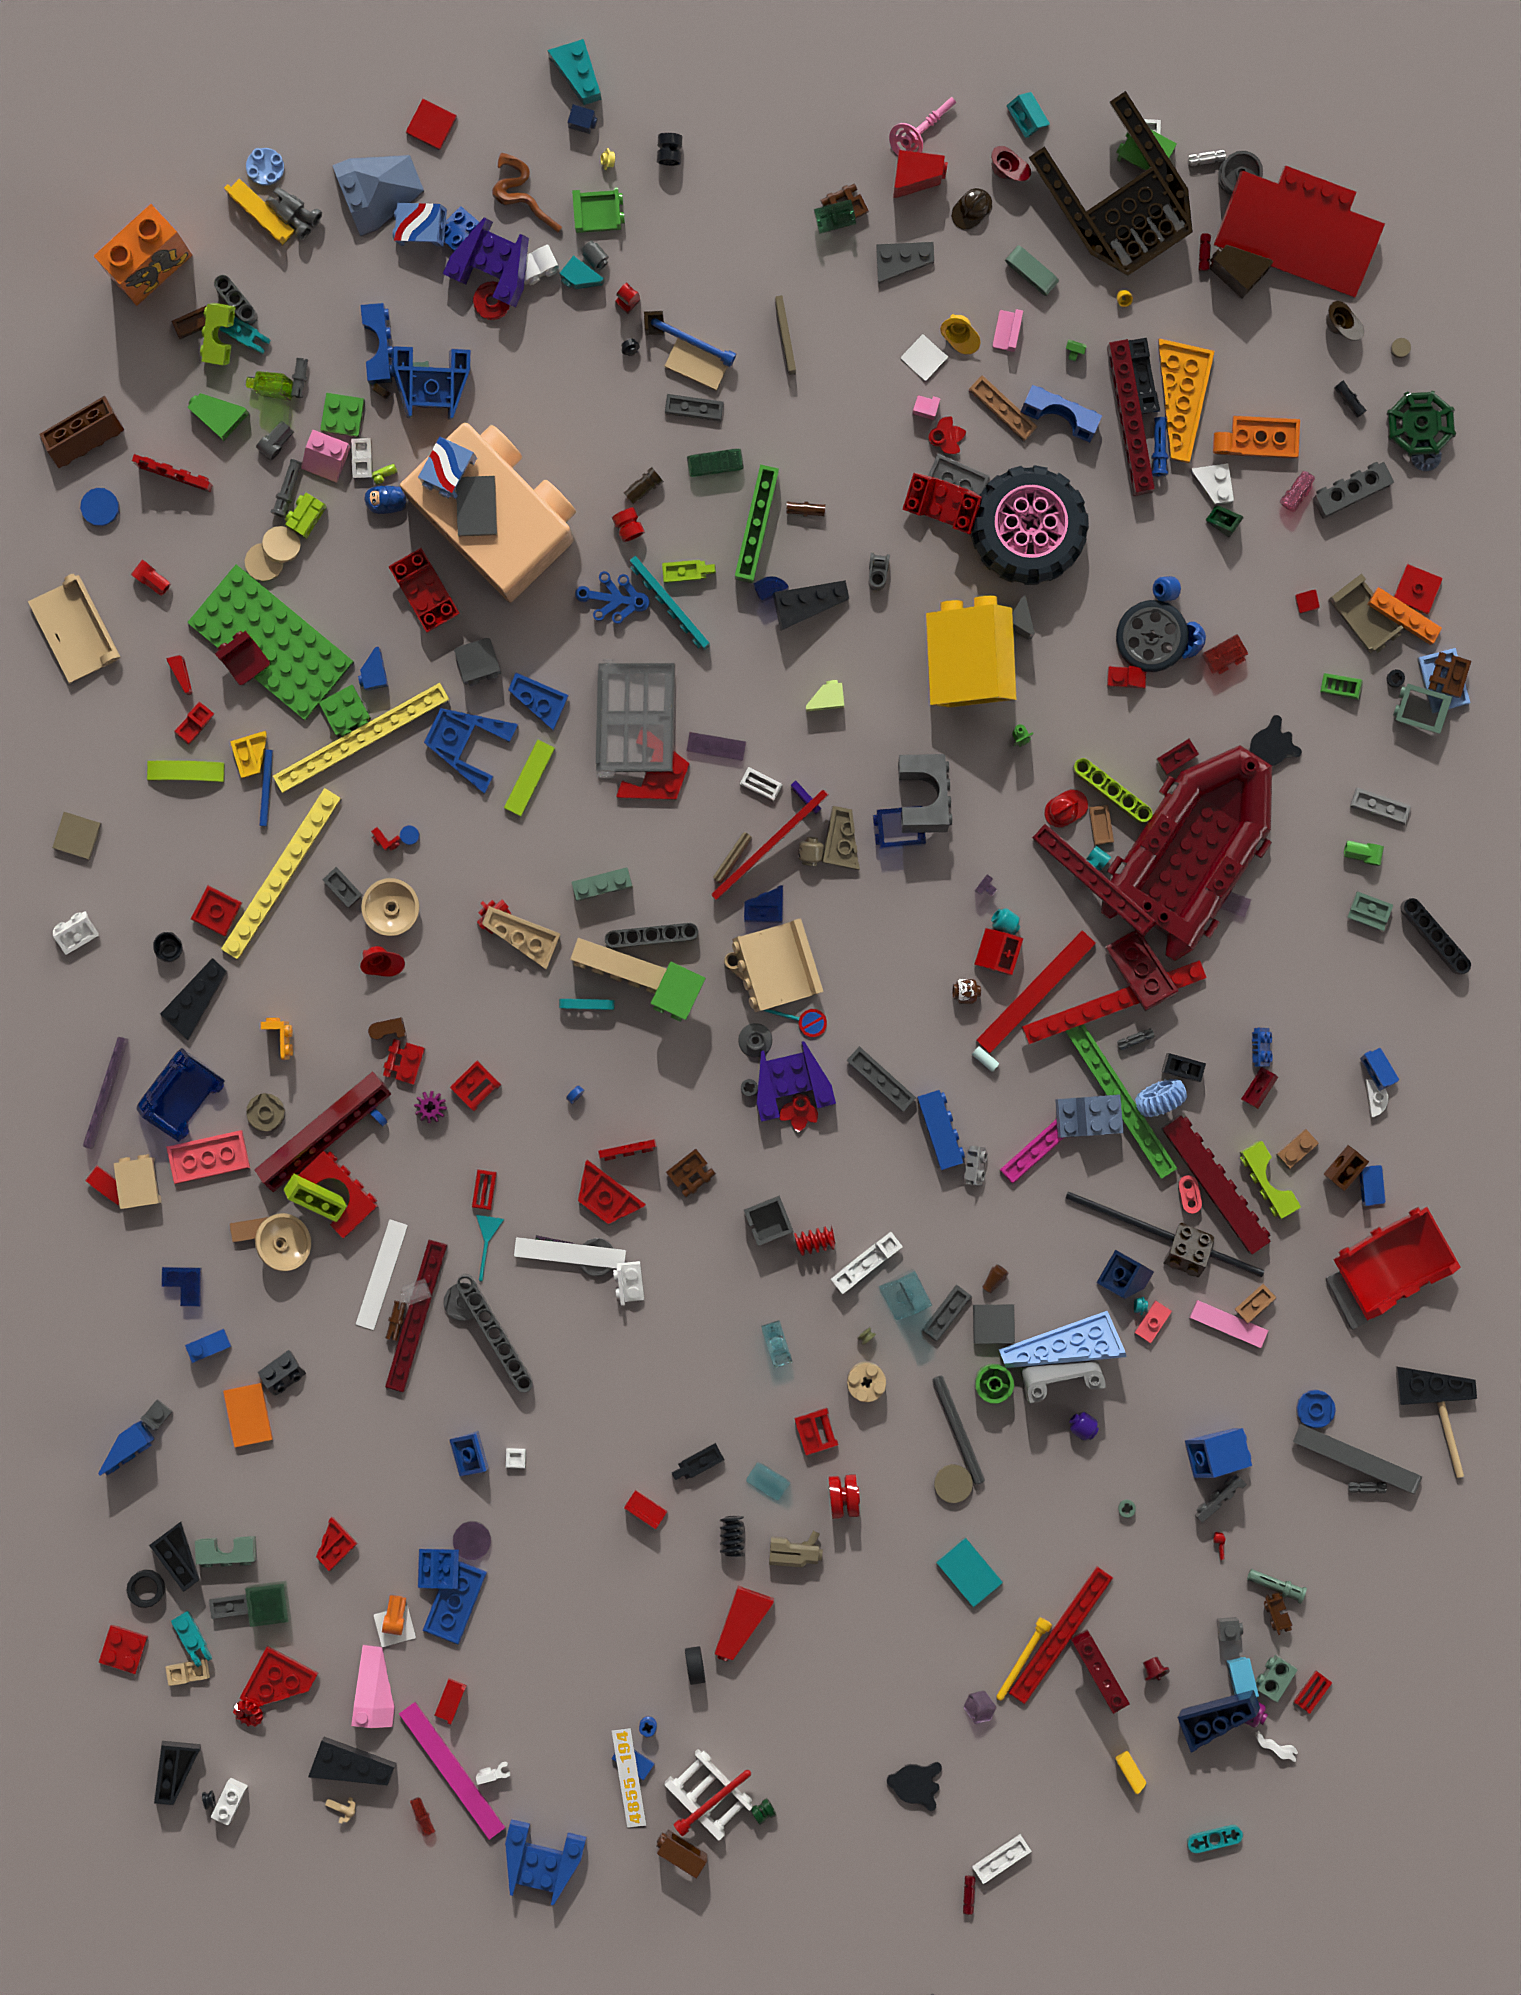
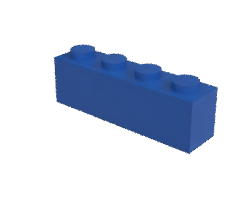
(940, 1130)

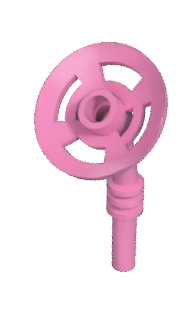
(911, 137)

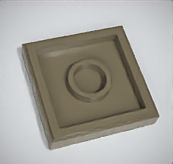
(76, 835)

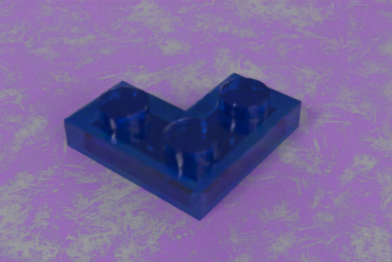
(188, 1279)

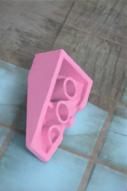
(373, 1693)

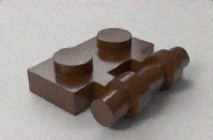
(858, 203)
(1455, 677)
(688, 1167)

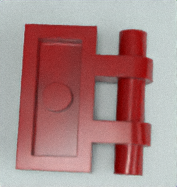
(409, 1064)

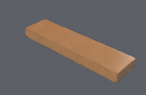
(1003, 408)

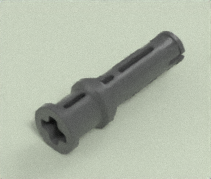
(284, 498)

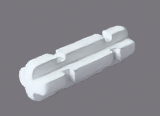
(1206, 158)

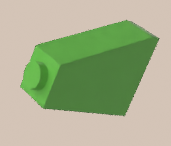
(217, 414)

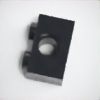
(1183, 1067)

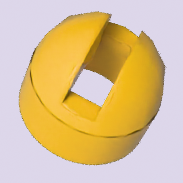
(1128, 298)

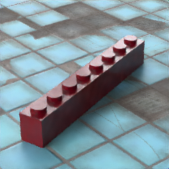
(322, 1131)
(1216, 1185)

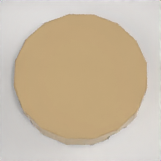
(281, 544)
(260, 566)

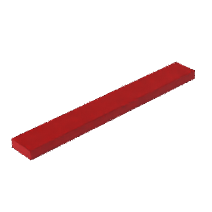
(772, 842)
(1035, 991)
(1060, 1635)

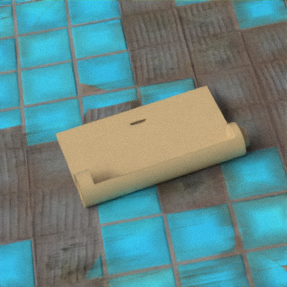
(81, 636)

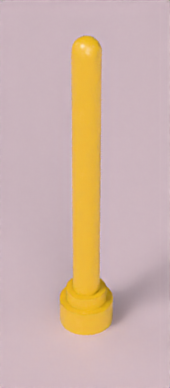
(1042, 1627)

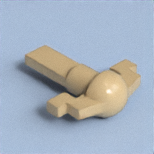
(348, 1811)

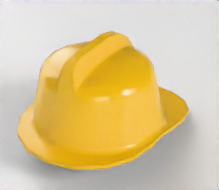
(960, 334)

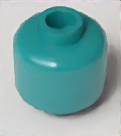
(1005, 921)

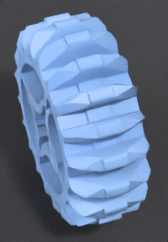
(1161, 1097)

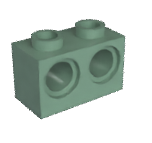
(1280, 1680)

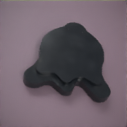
(1274, 745)
(915, 1784)

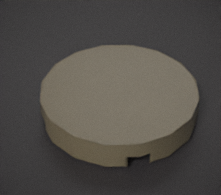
(265, 1112)
(953, 1483)

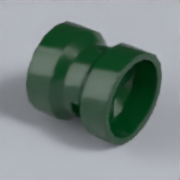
(767, 1809)

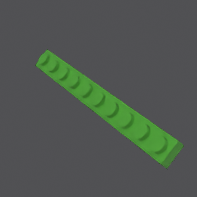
(1113, 1086)

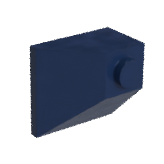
(1124, 1275)

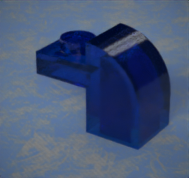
(769, 585)

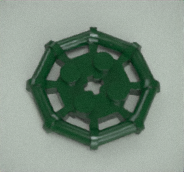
(1415, 432)

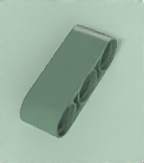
(1032, 270)

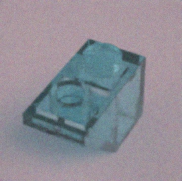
(777, 1344)

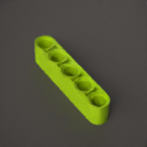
(1122, 792)

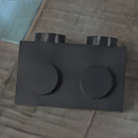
(281, 1373)

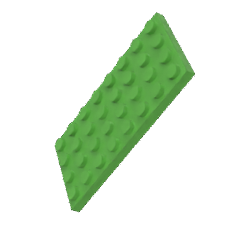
(301, 659)

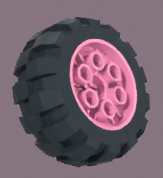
(1010, 557)

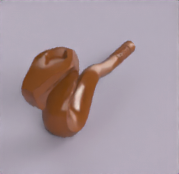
(500, 188)

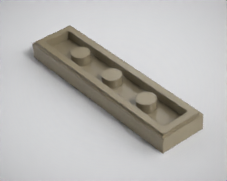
(785, 335)

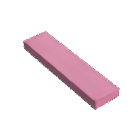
(1228, 1324)

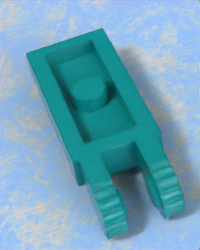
(245, 334)
(191, 1637)

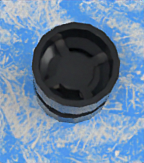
(669, 149)

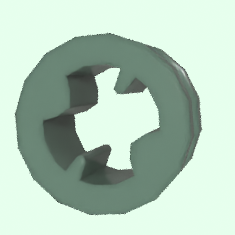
(1132, 1511)

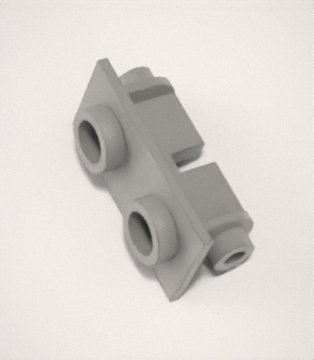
(976, 1174)

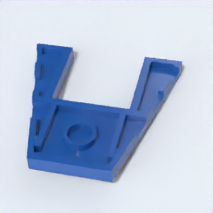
(451, 733)

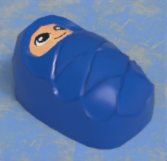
(385, 499)

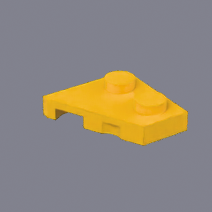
(249, 753)

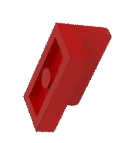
(645, 1509)
(450, 1700)

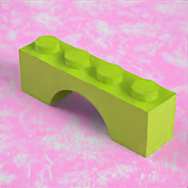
(1257, 1158)

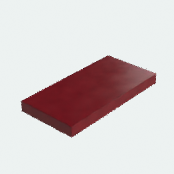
(1141, 970)

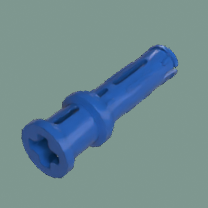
(1159, 457)

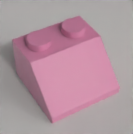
(325, 456)

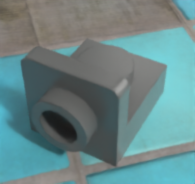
(156, 1415)

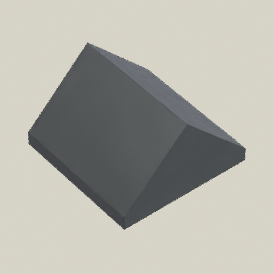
(1022, 620)

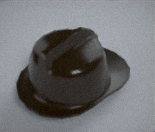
(971, 208)
(1343, 321)

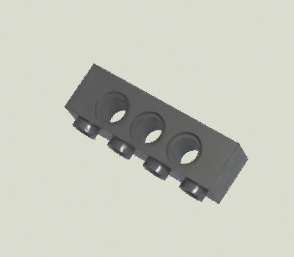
(1327, 506)

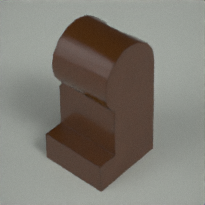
(381, 1029)

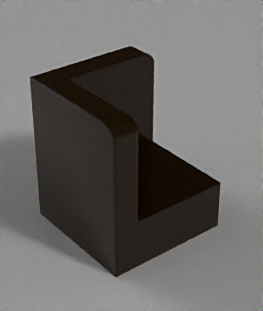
(649, 329)

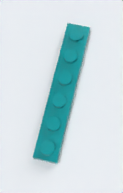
(664, 598)

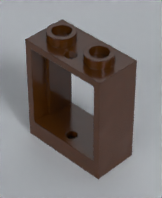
(681, 1853)

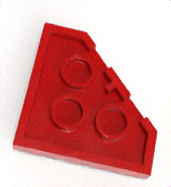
(277, 1679)

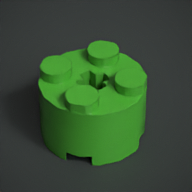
(999, 1392)

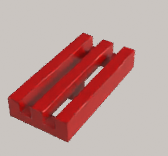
(491, 1193)
(1317, 1698)

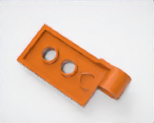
(1244, 442)

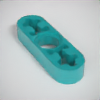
(595, 1004)
(1227, 1831)

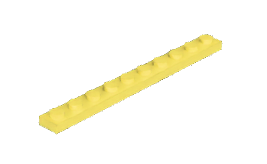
(361, 737)
(281, 873)

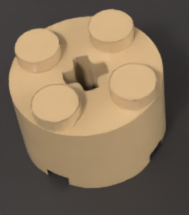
(876, 1386)

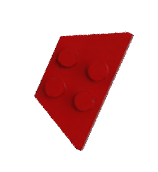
(605, 1195)

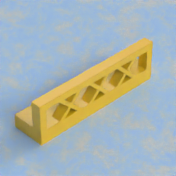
(259, 211)

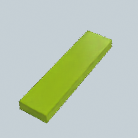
(529, 777)

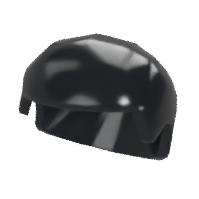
(167, 947)

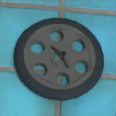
(1143, 611)

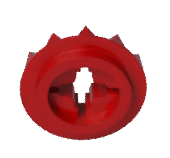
(249, 1708)

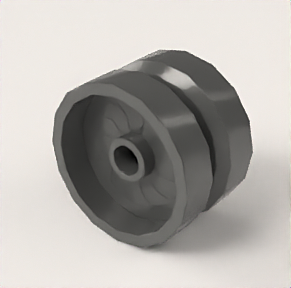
(1233, 164)

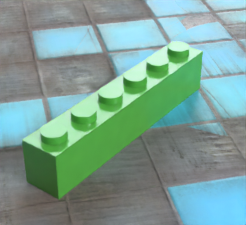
(756, 524)

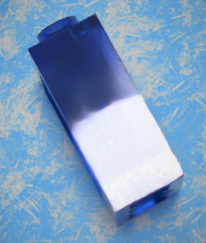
(879, 838)

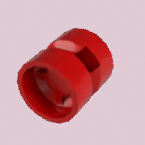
(629, 527)

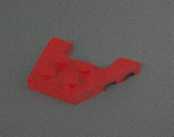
(658, 784)

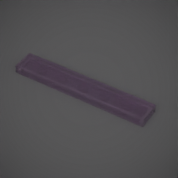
(105, 1092)

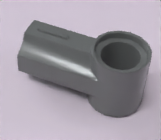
(272, 444)

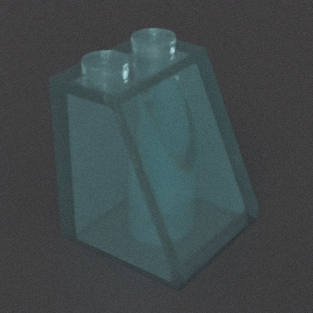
(905, 1295)

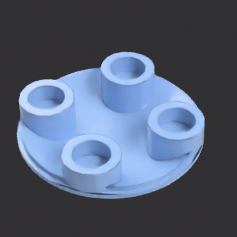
(264, 166)

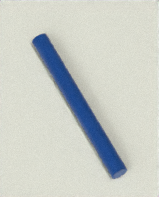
(266, 787)

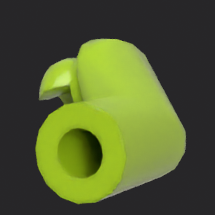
(379, 474)

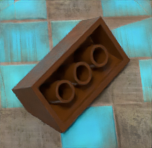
(81, 432)

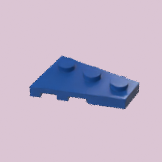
(539, 698)

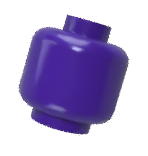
(1083, 1426)

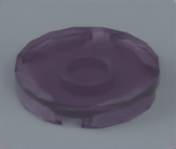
(472, 1540)

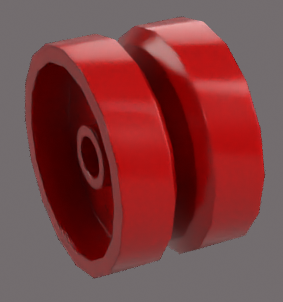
(844, 1496)

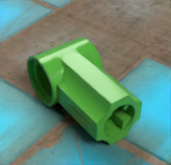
(1368, 852)

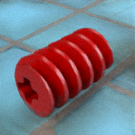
(815, 1241)

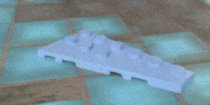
(1079, 1341)

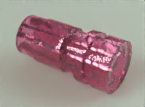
(1299, 488)

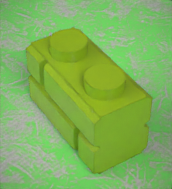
(305, 515)

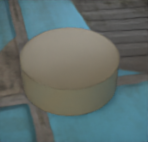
(1400, 347)

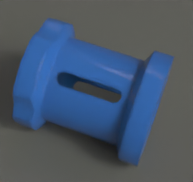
(644, 1731)

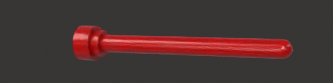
(683, 1825)

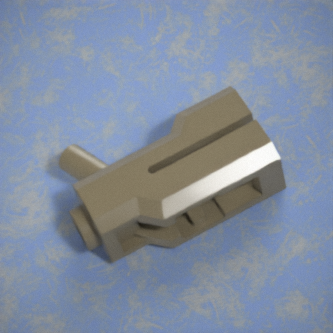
(794, 1554)

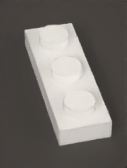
(1001, 1858)

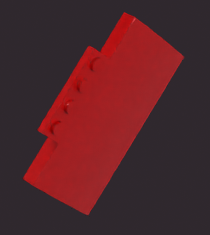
(1302, 228)

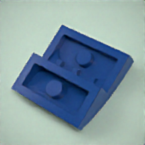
(438, 1568)

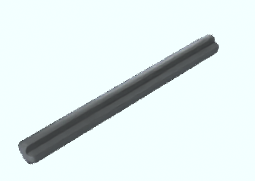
(958, 1430)

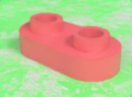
(1191, 1193)

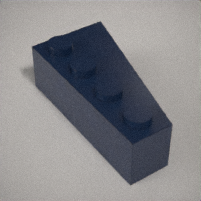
(1216, 1718)

